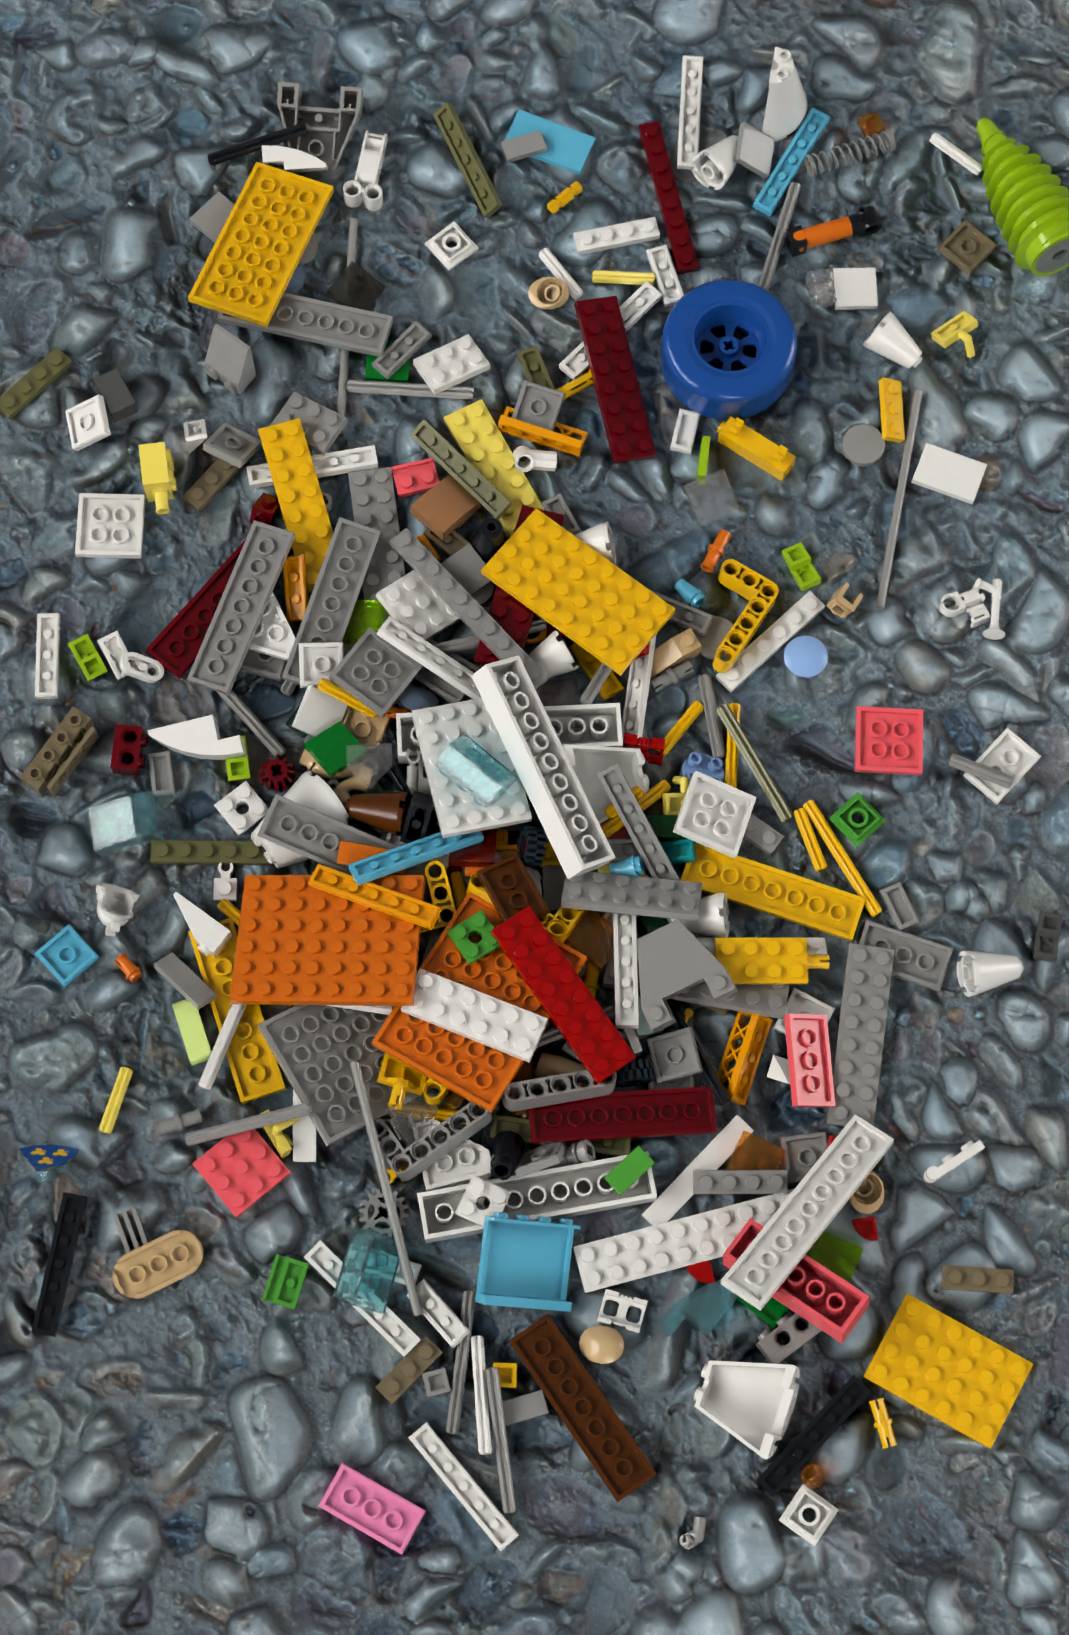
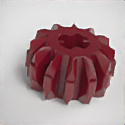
(277, 765)

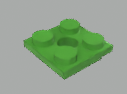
(857, 832)
(462, 932)

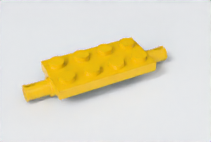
(767, 960)
(401, 1078)

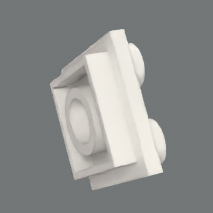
(451, 256)
(242, 796)
(479, 1189)
(794, 1520)

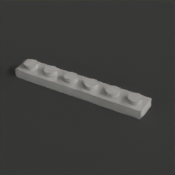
(637, 823)

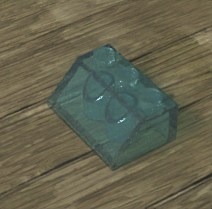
(475, 771)
(367, 1270)

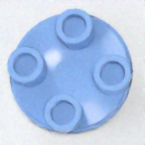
(805, 656)
(704, 764)

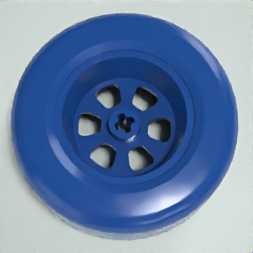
(731, 307)

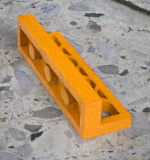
(544, 436)
(746, 1056)

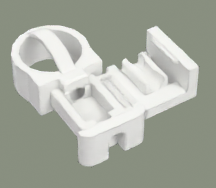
(971, 601)

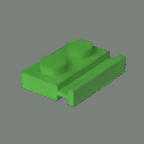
(285, 1282)

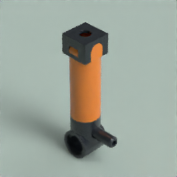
(863, 222)

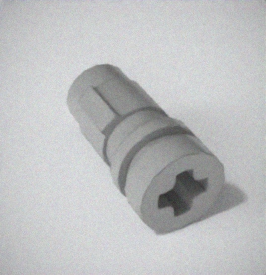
(578, 1153)

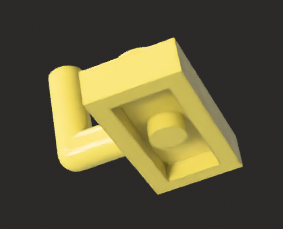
(957, 329)
(673, 801)
(279, 1140)

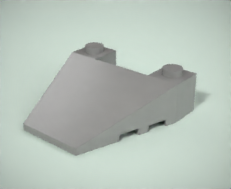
(327, 128)
(672, 963)

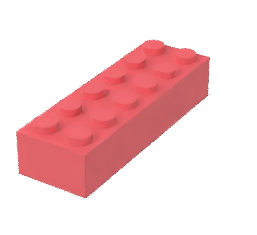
(810, 1290)

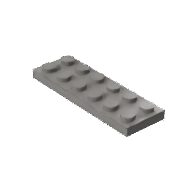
(633, 895)

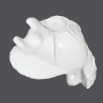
(114, 906)

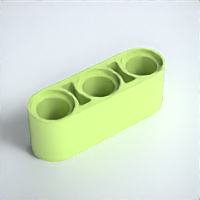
(192, 1032)

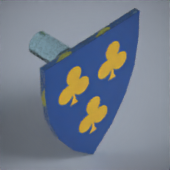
(48, 1158)

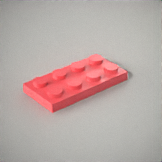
(809, 1060)

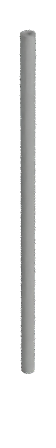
(344, 359)
(899, 498)
(386, 1188)

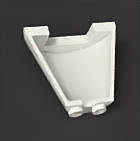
(786, 98)
(591, 760)
(314, 794)
(749, 1400)

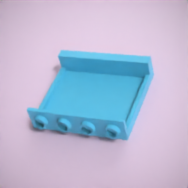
(525, 1262)

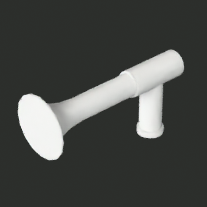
(995, 588)

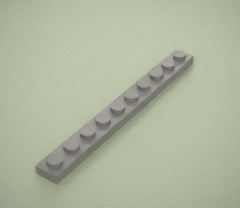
(463, 603)

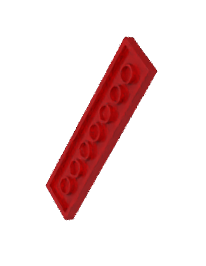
(563, 994)

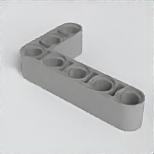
(550, 1095)
(429, 1141)

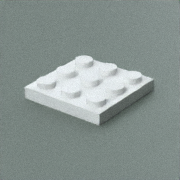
(110, 525)
(416, 606)
(714, 814)

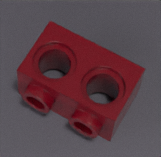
(123, 750)

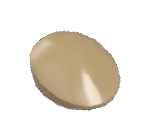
(548, 293)
(868, 1195)
(601, 1344)

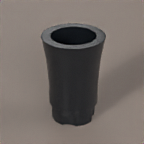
(506, 1153)

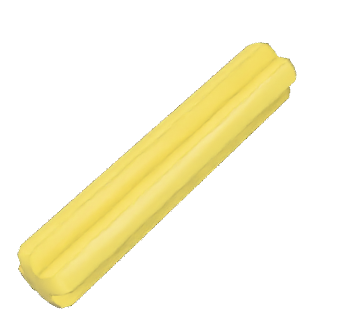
(622, 277)
(115, 1100)

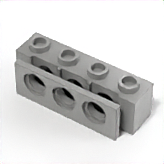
(796, 1338)

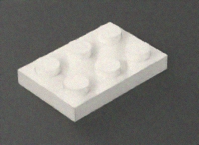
(451, 364)

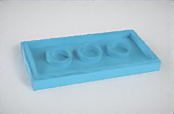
(565, 146)

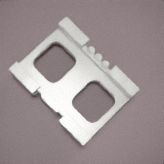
(624, 1304)

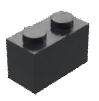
(417, 817)

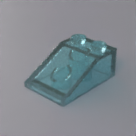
(125, 822)

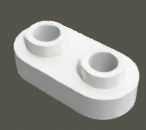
(141, 665)

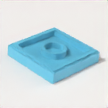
(67, 955)

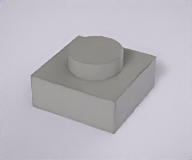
(436, 1382)

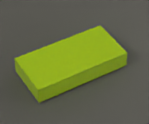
(703, 457)

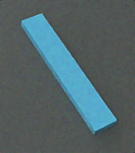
(791, 162)
(410, 855)

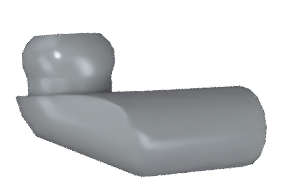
(694, 1536)

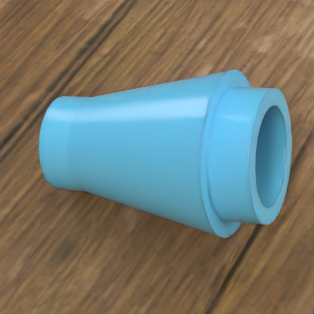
(690, 594)
(629, 866)

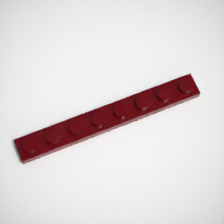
(668, 197)

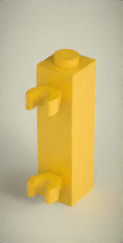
(755, 448)

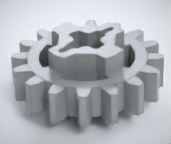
(374, 1221)

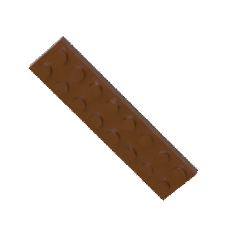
(582, 1408)

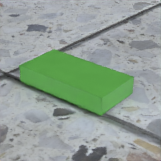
(629, 1170)

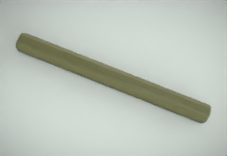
(754, 762)

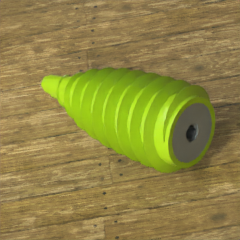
(1026, 202)

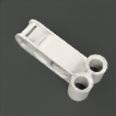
(367, 174)

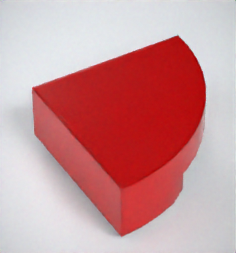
(866, 1228)
(701, 1272)

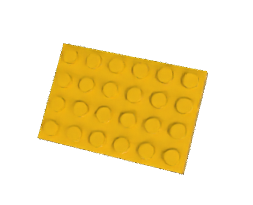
(948, 1371)

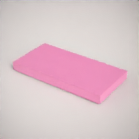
(372, 1508)

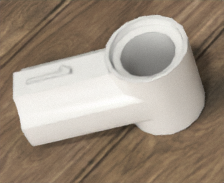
(536, 459)

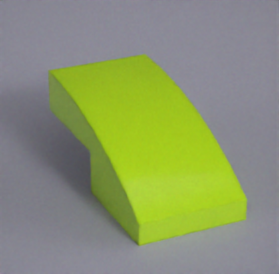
(801, 567)
(87, 657)
(238, 767)

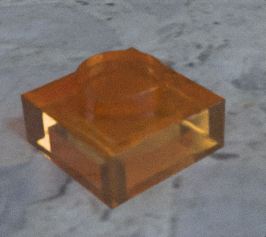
(871, 124)

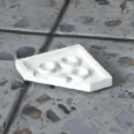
(273, 633)
(456, 1165)

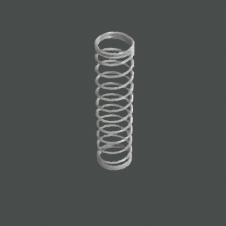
(812, 171)

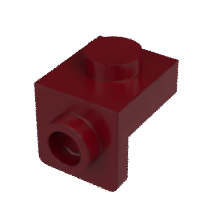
(265, 509)

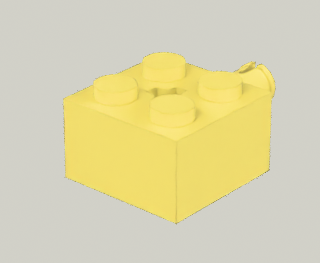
(157, 474)

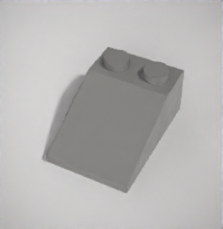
(229, 360)

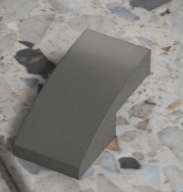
(1047, 936)

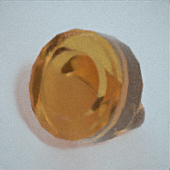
(813, 1476)

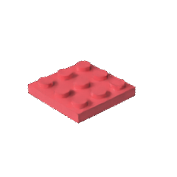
(888, 740)
(241, 1170)

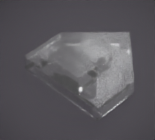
(369, 761)
(412, 1120)

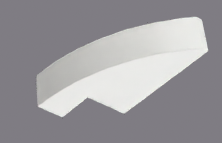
(199, 739)

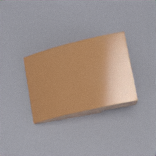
(445, 507)

